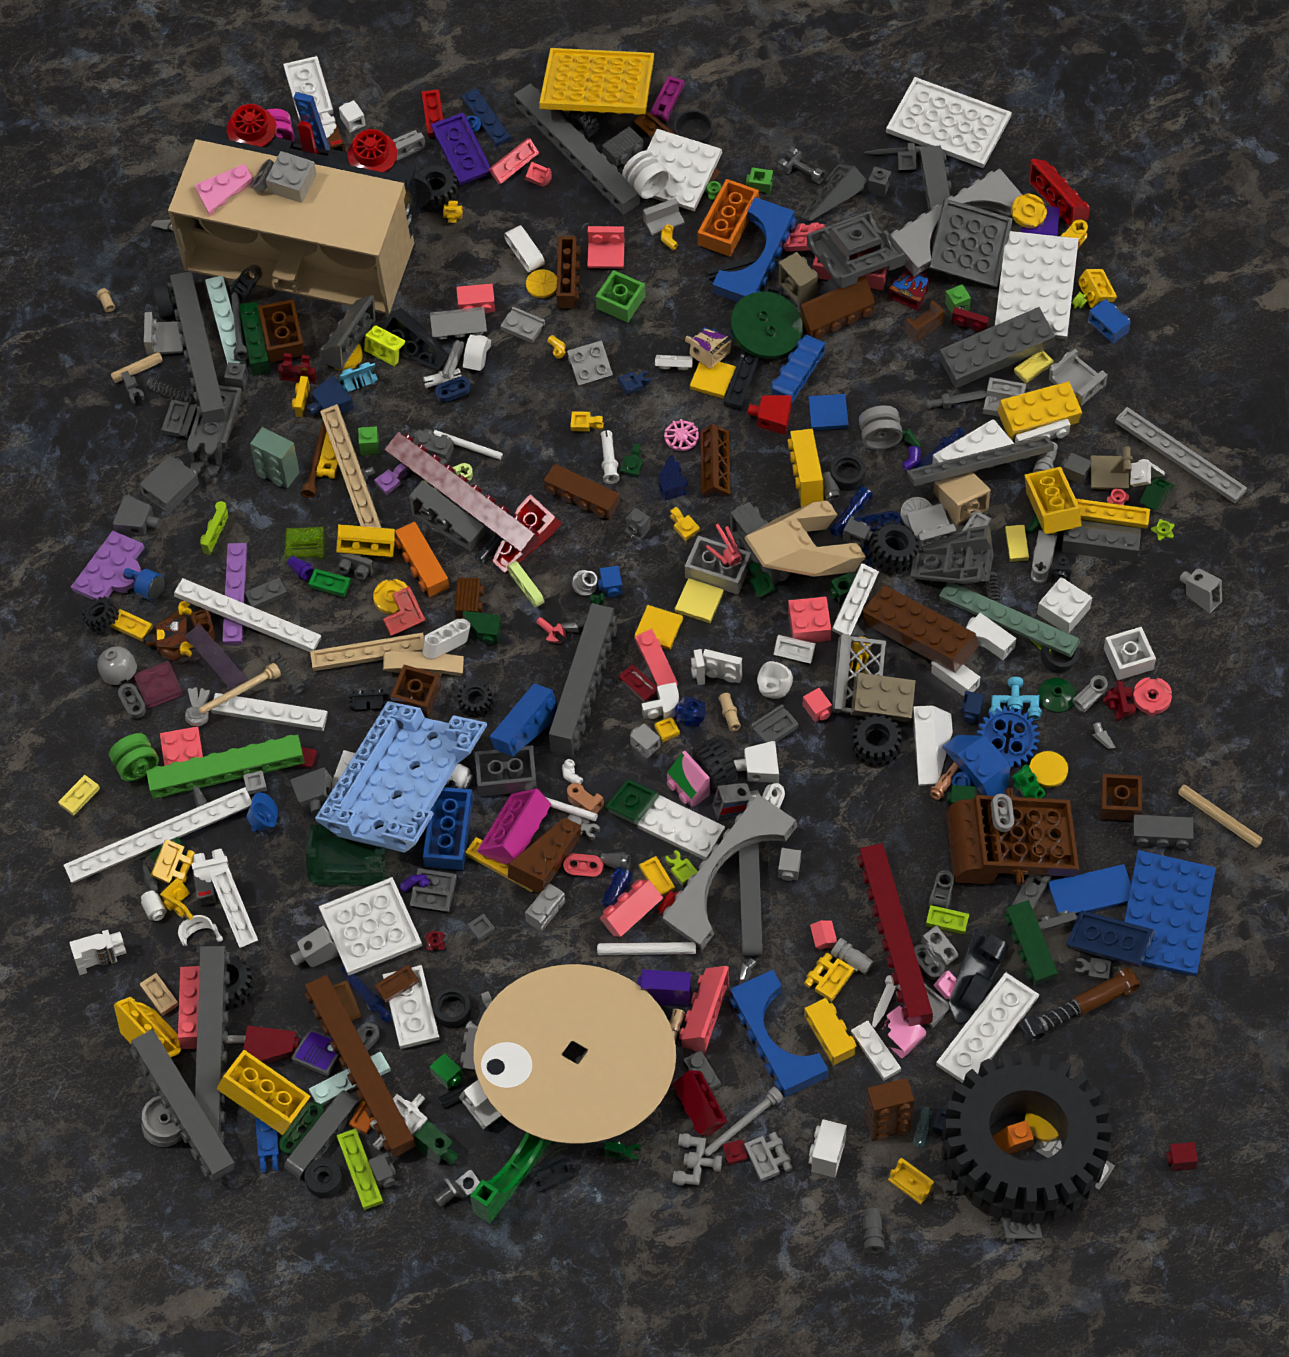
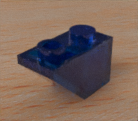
(671, 481)

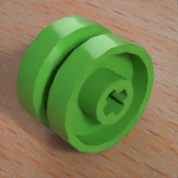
(133, 756)

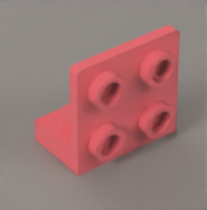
(606, 247)

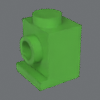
(760, 179)

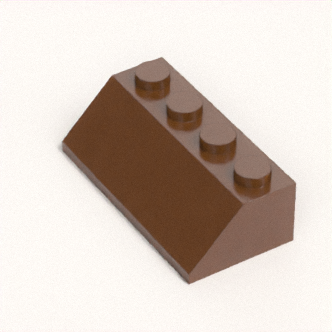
(837, 309)

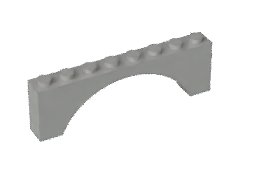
(991, 193)
(758, 823)

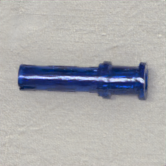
(855, 505)

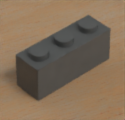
(1162, 831)

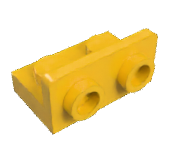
(1096, 287)

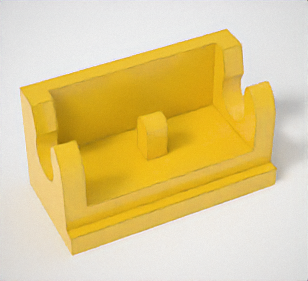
(911, 1181)

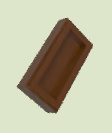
(396, 983)

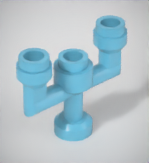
(1016, 700)

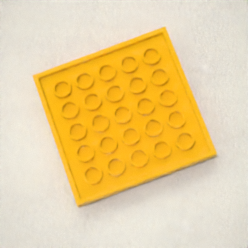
(597, 81)

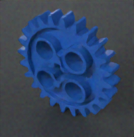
(1025, 740)

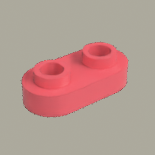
(583, 865)

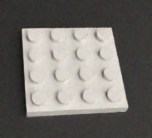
(688, 164)
(370, 926)

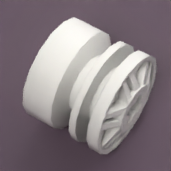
(646, 174)

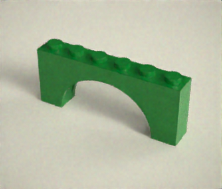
(492, 1195)

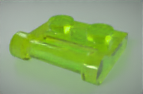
(304, 538)

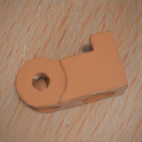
(582, 799)

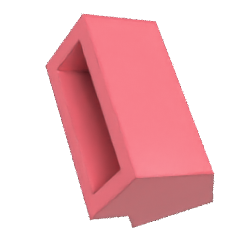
(823, 934)

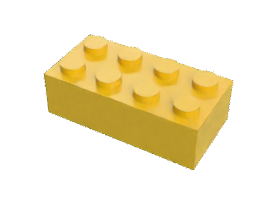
(1039, 409)
(1053, 500)
(263, 1092)

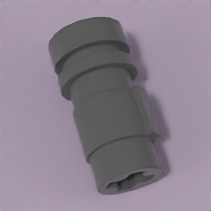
(872, 1227)

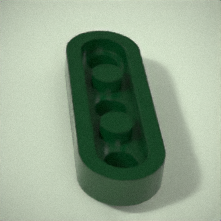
(303, 1120)

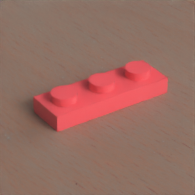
(513, 161)

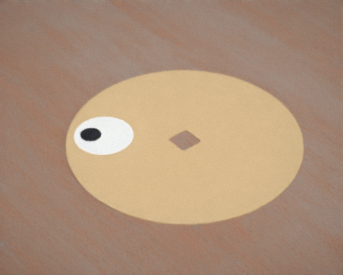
(551, 1096)

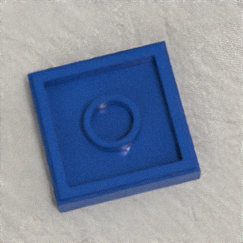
(828, 412)

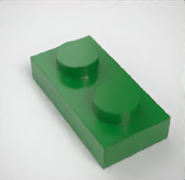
(329, 582)

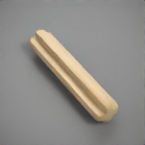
(138, 366)

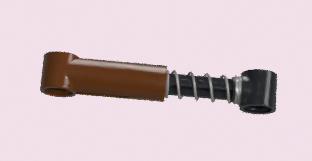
(1122, 983)

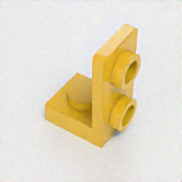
(173, 896)

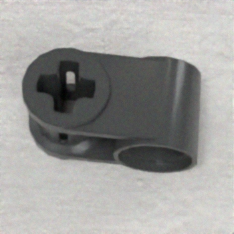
(941, 893)

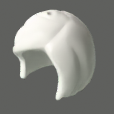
(774, 680)

